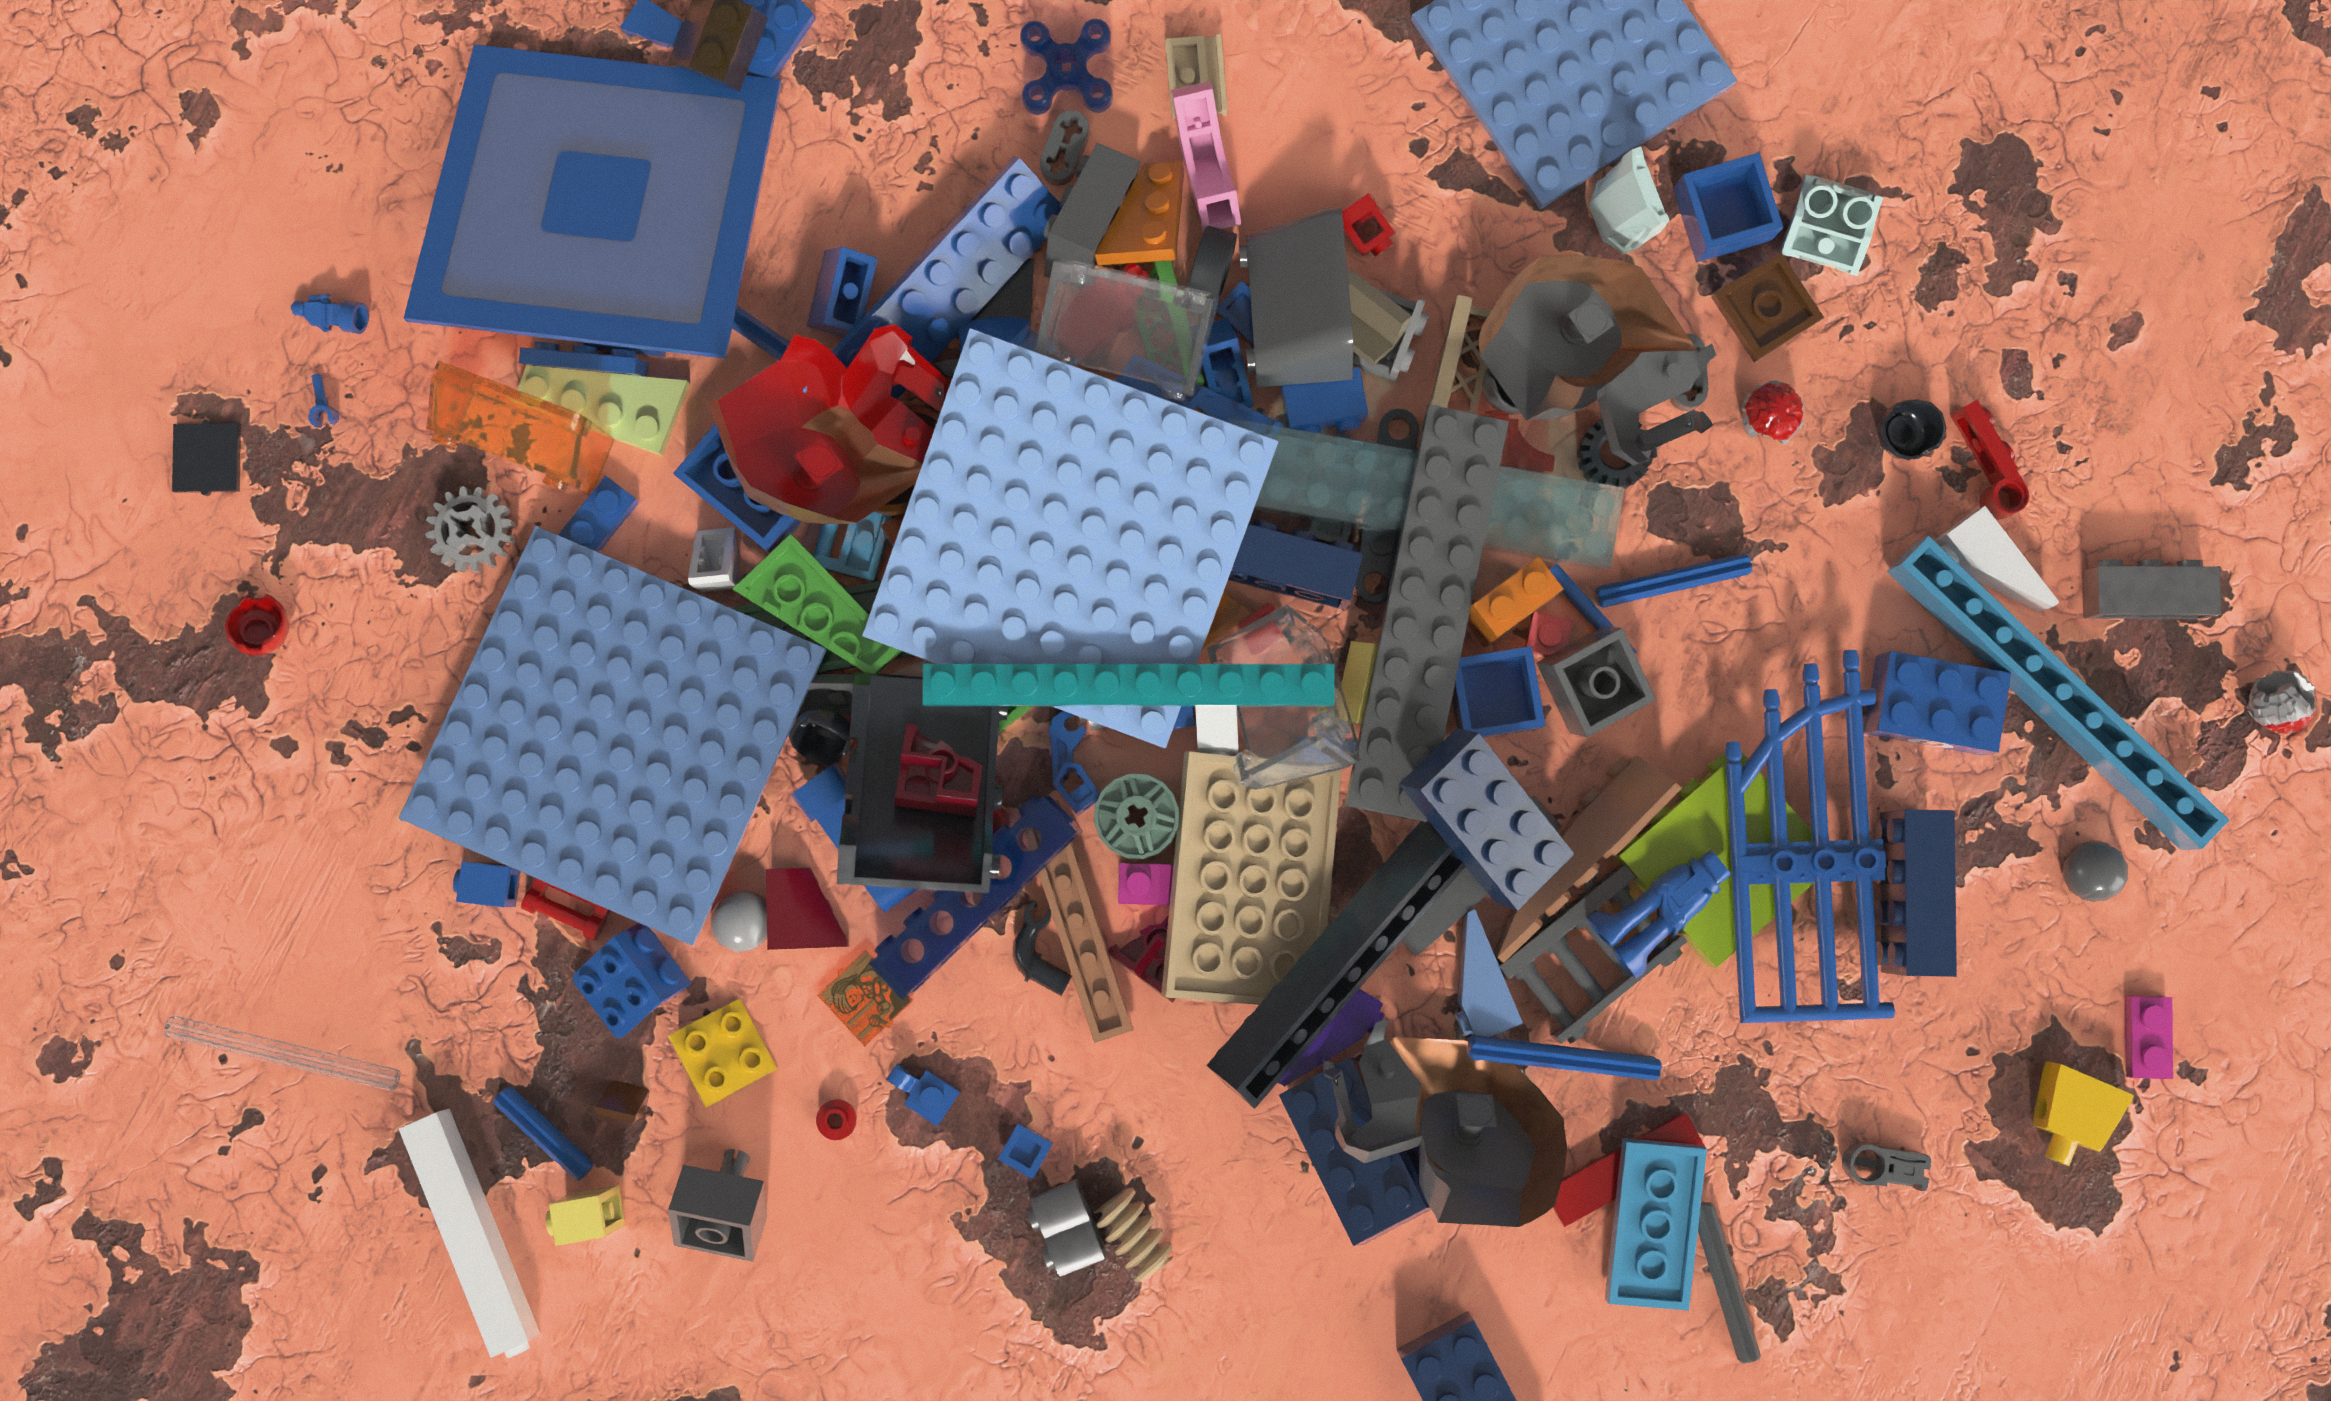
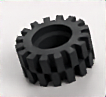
(1596, 468)

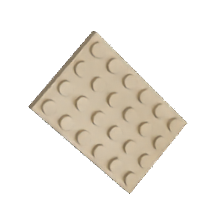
(1246, 880)

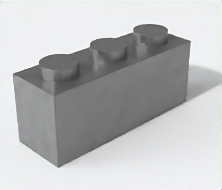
(2151, 590)

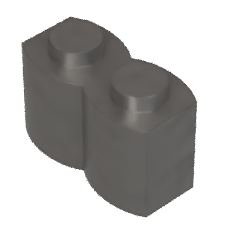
(1067, 1228)

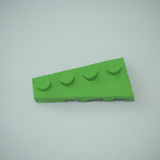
(813, 602)

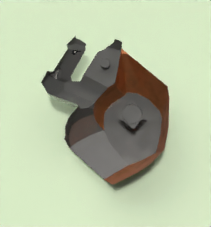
(1481, 1127)

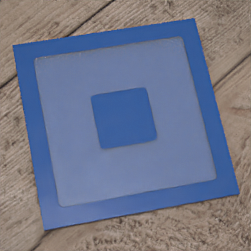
(595, 202)

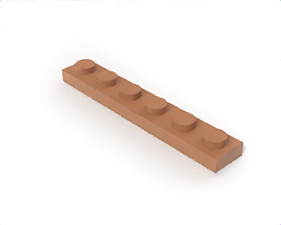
(1083, 943)

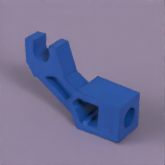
(1062, 752)

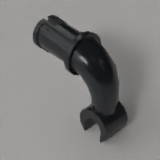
(1030, 962)

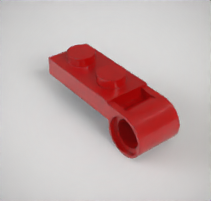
(1994, 458)

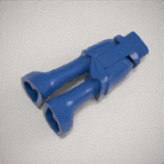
(1675, 895)

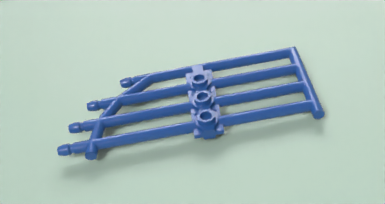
(1809, 861)

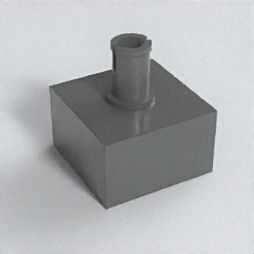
(719, 1209)

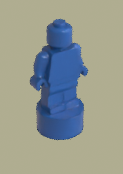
(322, 313)

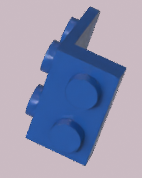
(629, 979)

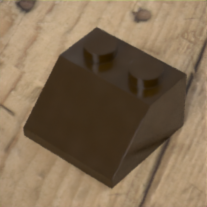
(719, 40)

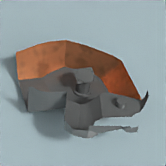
(1592, 333)

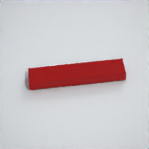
(1597, 1181)

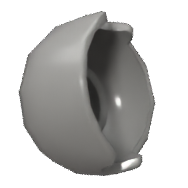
(740, 921)

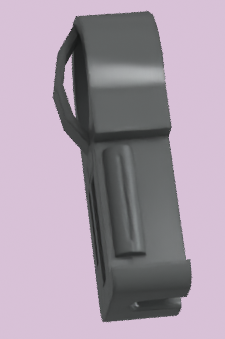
(1890, 1166)

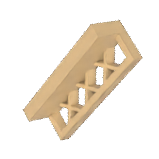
(1452, 352)

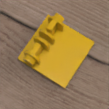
(722, 1052)

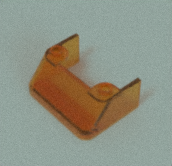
(516, 428)

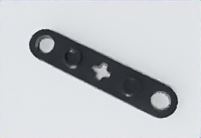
(1380, 547)

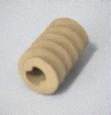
(1134, 1234)

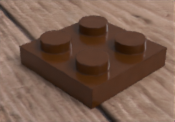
(1767, 307)

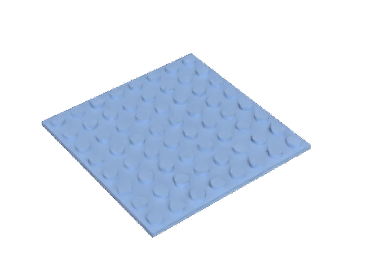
(1067, 526)

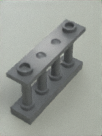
(1553, 940)

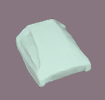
(1628, 204)
(1831, 224)

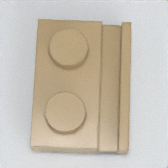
(1194, 62)

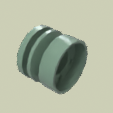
(1142, 792)

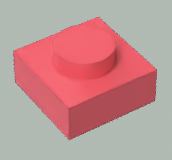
(1547, 634)

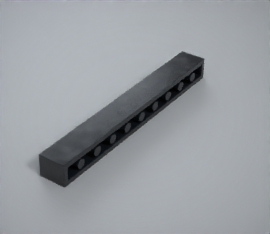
(1336, 965)

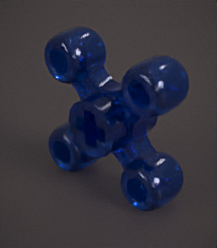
(1057, 54)

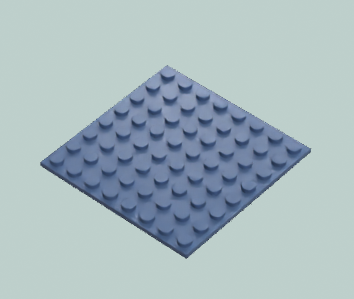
(613, 735)

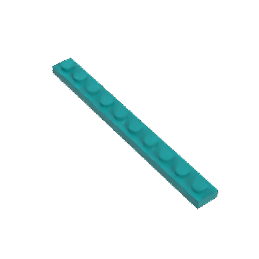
(1129, 685)

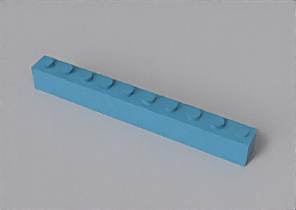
(2058, 695)

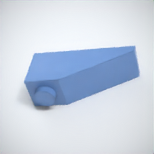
(1482, 990)

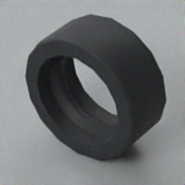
(1213, 260)

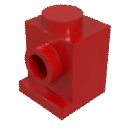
(1354, 219)

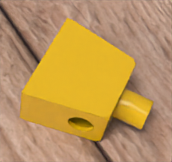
(2076, 1111)

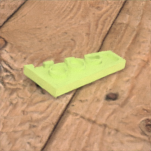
(624, 406)

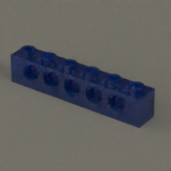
(907, 974)

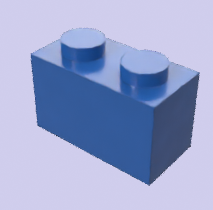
(841, 291)
(1325, 405)

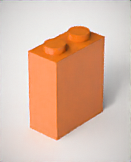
(1512, 601)

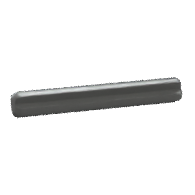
(1727, 1285)

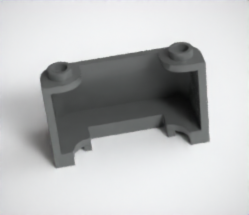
(1300, 301)

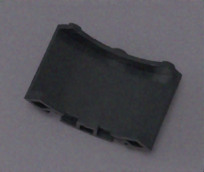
(910, 845)

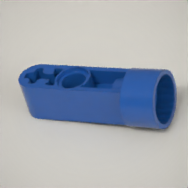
(825, 801)

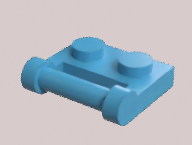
(861, 548)

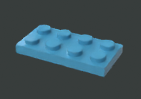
(1655, 1224)

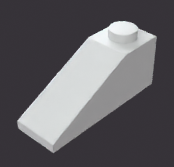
(1994, 560)

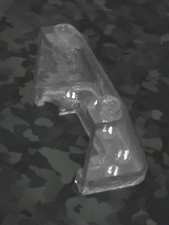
(1127, 325)
(1288, 741)

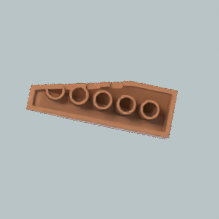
(1600, 828)

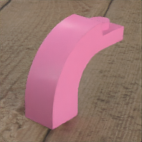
(1204, 156)

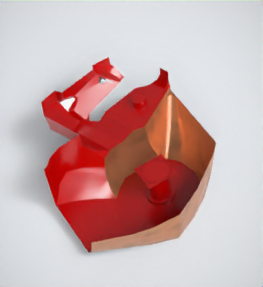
(840, 443)

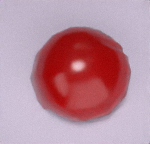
(257, 625)

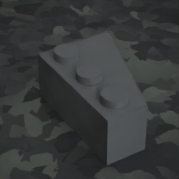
(1089, 206)

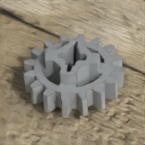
(481, 519)

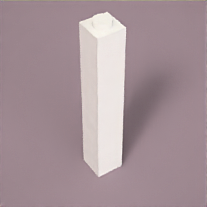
(470, 1234)

